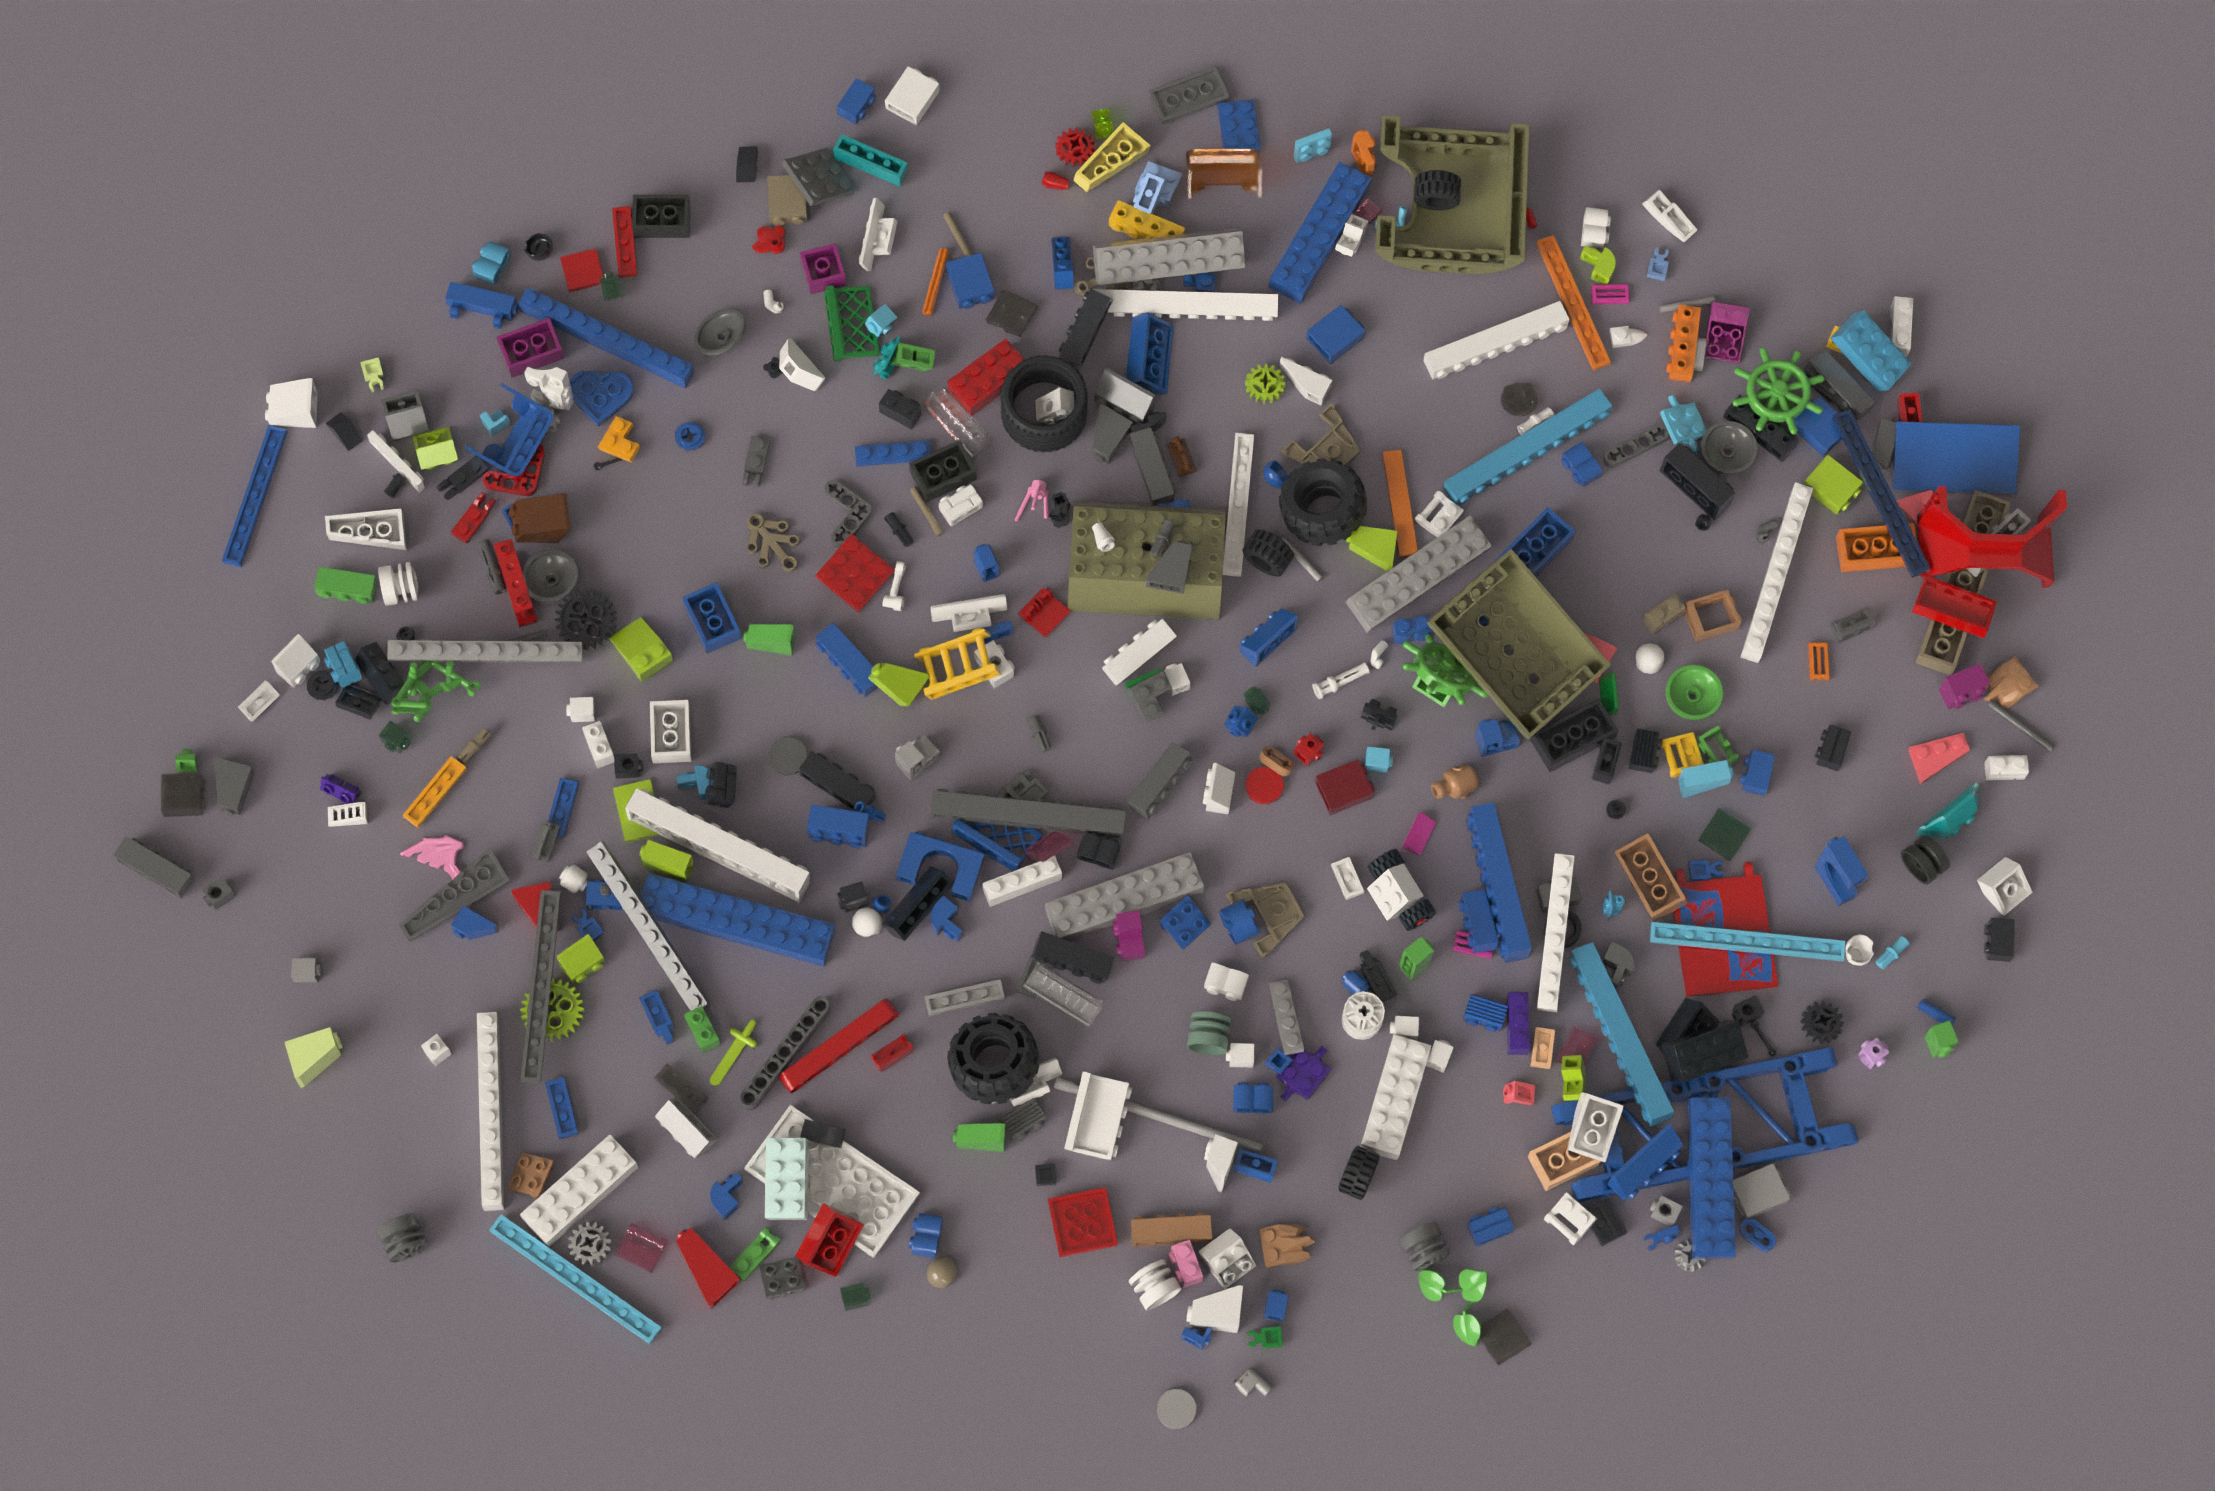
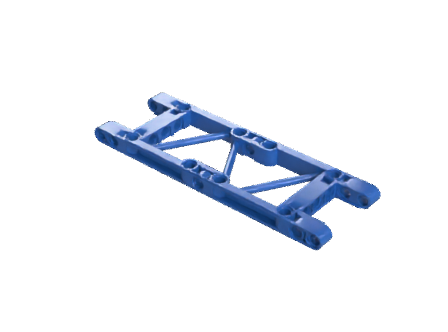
(1797, 1100)

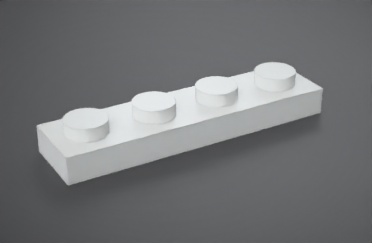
(401, 466)

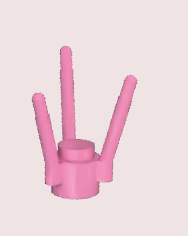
(1037, 491)

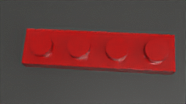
(624, 242)

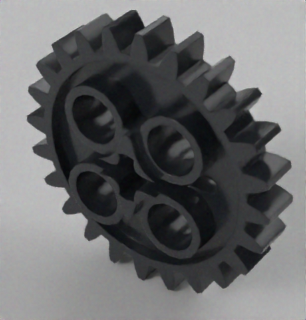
(590, 603)

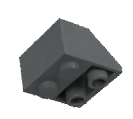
(405, 415)

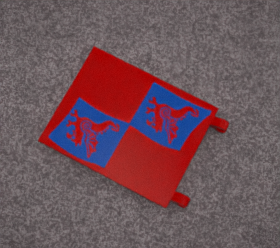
(1731, 905)

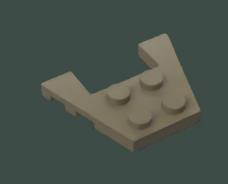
(1335, 444)
(1277, 910)

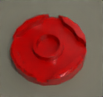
(1264, 785)

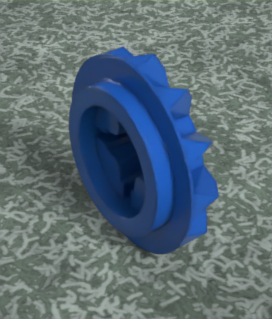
(694, 429)

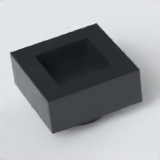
(1045, 1174)

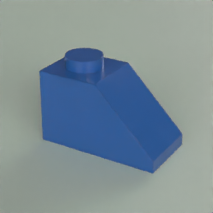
(472, 925)

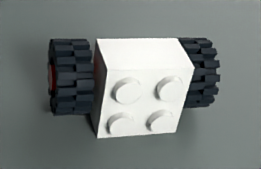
(1397, 891)

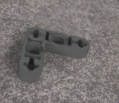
(853, 509)

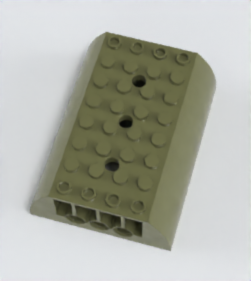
(1117, 578)
(1537, 631)

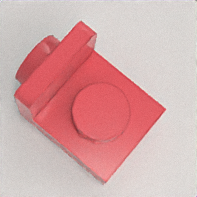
(1519, 1093)

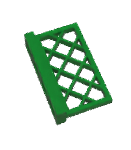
(835, 326)

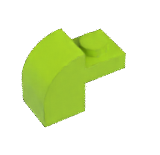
(1603, 263)
(1573, 1076)

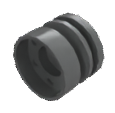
(402, 1237)
(1426, 1249)

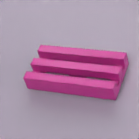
(1623, 297)
(1467, 950)

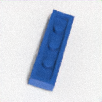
(891, 453)

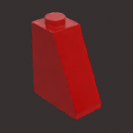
(529, 899)

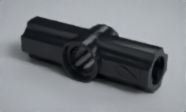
(1059, 509)

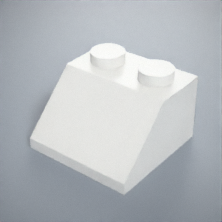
(296, 661)
(2005, 885)

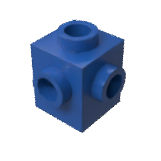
(1240, 721)

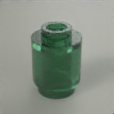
(1257, 701)

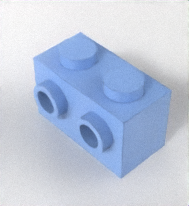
(1149, 193)

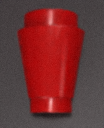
(1054, 181)

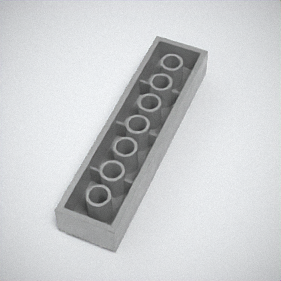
(1168, 256)
(1418, 574)
(1140, 890)

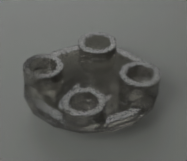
(1519, 399)

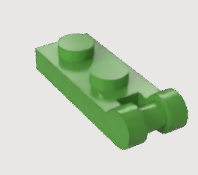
(754, 1254)

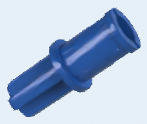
(874, 814)
(1935, 1012)

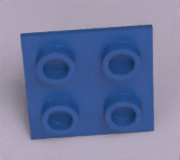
(1184, 922)

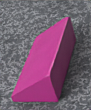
(1419, 834)

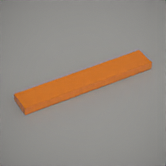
(1400, 503)

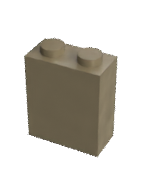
(785, 201)

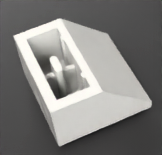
(1219, 793)
(1227, 1258)

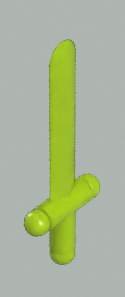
(741, 1040)

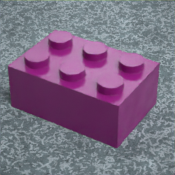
(530, 347)

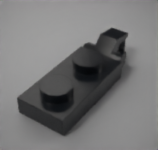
(1376, 977)

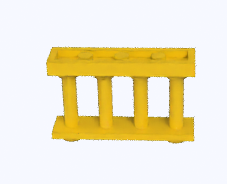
(970, 676)

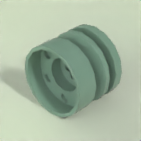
(1209, 1033)

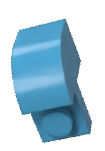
(699, 779)

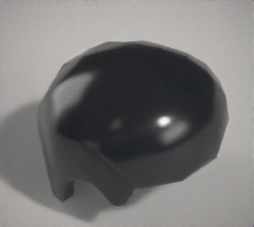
(538, 247)

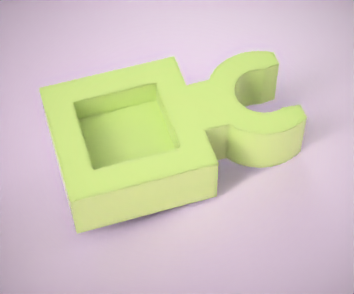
(372, 372)

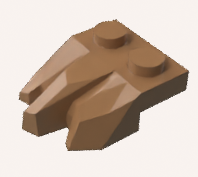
(2010, 684)
(1284, 1244)

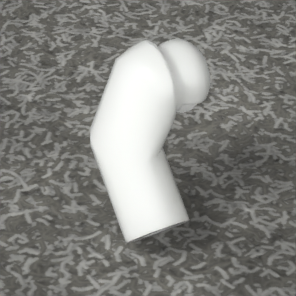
(770, 304)
(1376, 652)

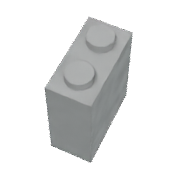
(1760, 1191)

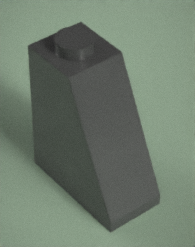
(1109, 433)
(1171, 569)
(232, 784)

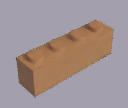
(1171, 1230)

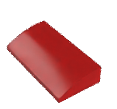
(1954, 606)

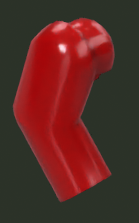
(1530, 218)

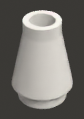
(1103, 538)

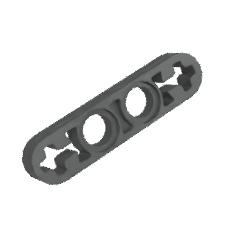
(1635, 444)

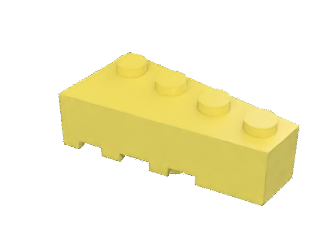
(1111, 157)

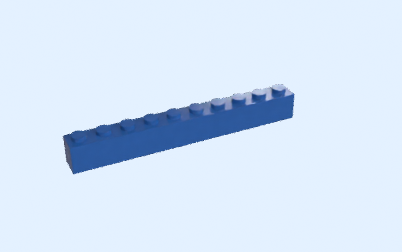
(607, 338)

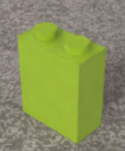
(1833, 485)
(666, 861)

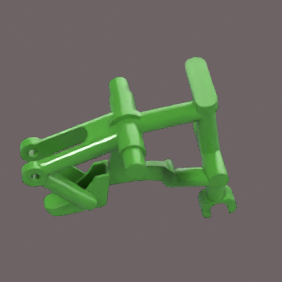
(414, 684)

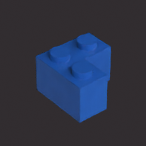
(1496, 736)

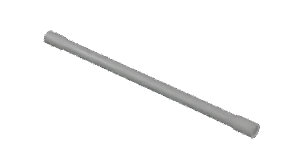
(1245, 1144)

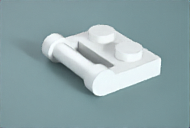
(1445, 517)
(1573, 1212)

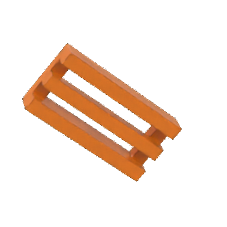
(1818, 676)

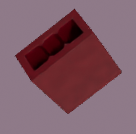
(1344, 786)

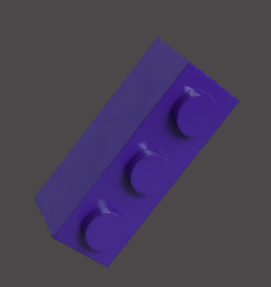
(1518, 1023)

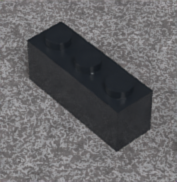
(379, 672)

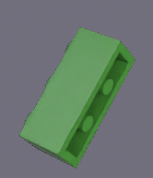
(345, 585)
(1416, 958)

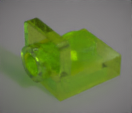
(1102, 123)

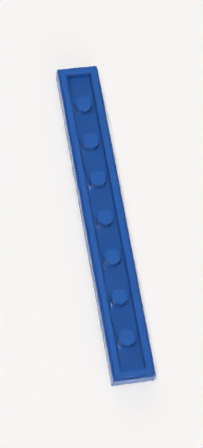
(254, 496)

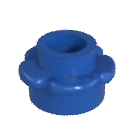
(881, 903)

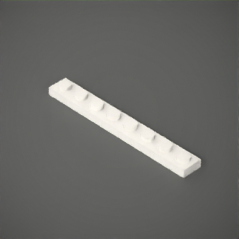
(1238, 504)

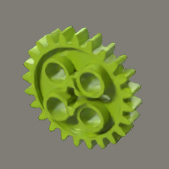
(567, 1017)

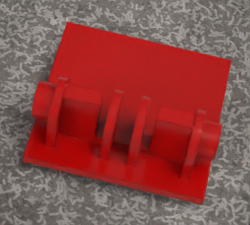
(1044, 612)

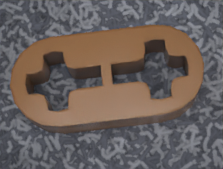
(1276, 761)

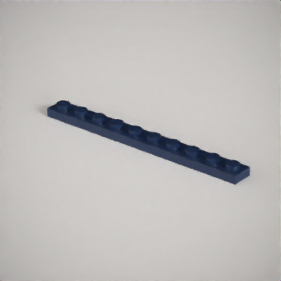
(1881, 493)

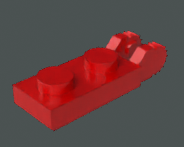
(472, 519)

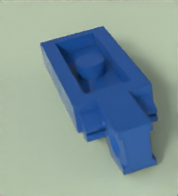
(658, 1015)

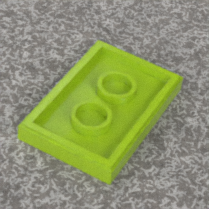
(631, 830)

